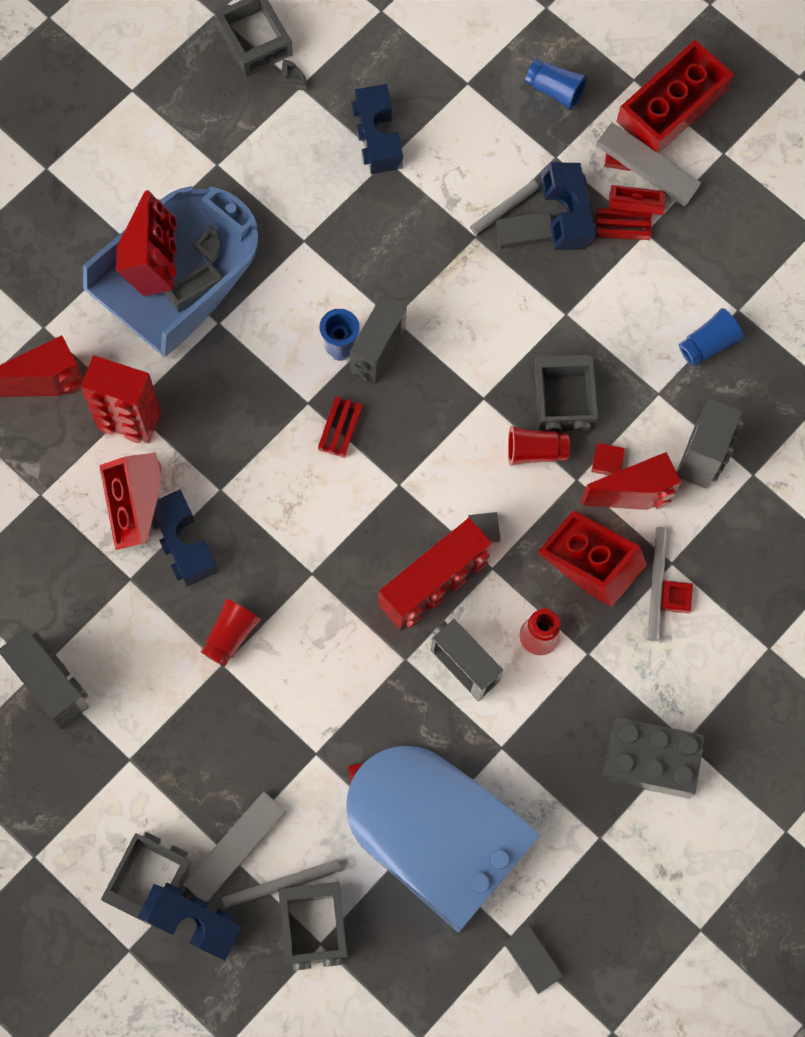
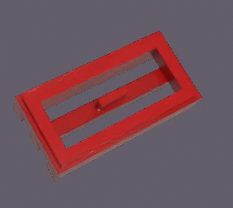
(636, 199)
(631, 220)
(346, 406)

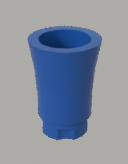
(557, 82)
(339, 332)
(711, 338)

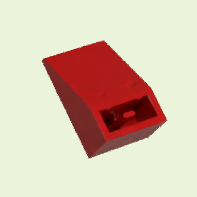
(148, 248)

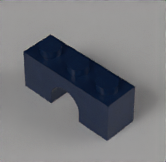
(381, 149)
(567, 185)
(191, 561)
(167, 908)

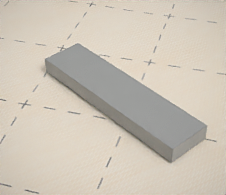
(648, 164)
(234, 847)

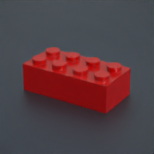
(675, 97)
(121, 399)
(435, 574)

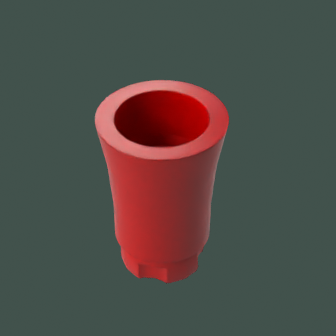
(536, 446)
(229, 632)
(537, 640)

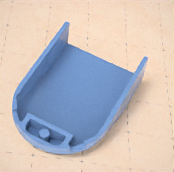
(154, 315)
(435, 829)

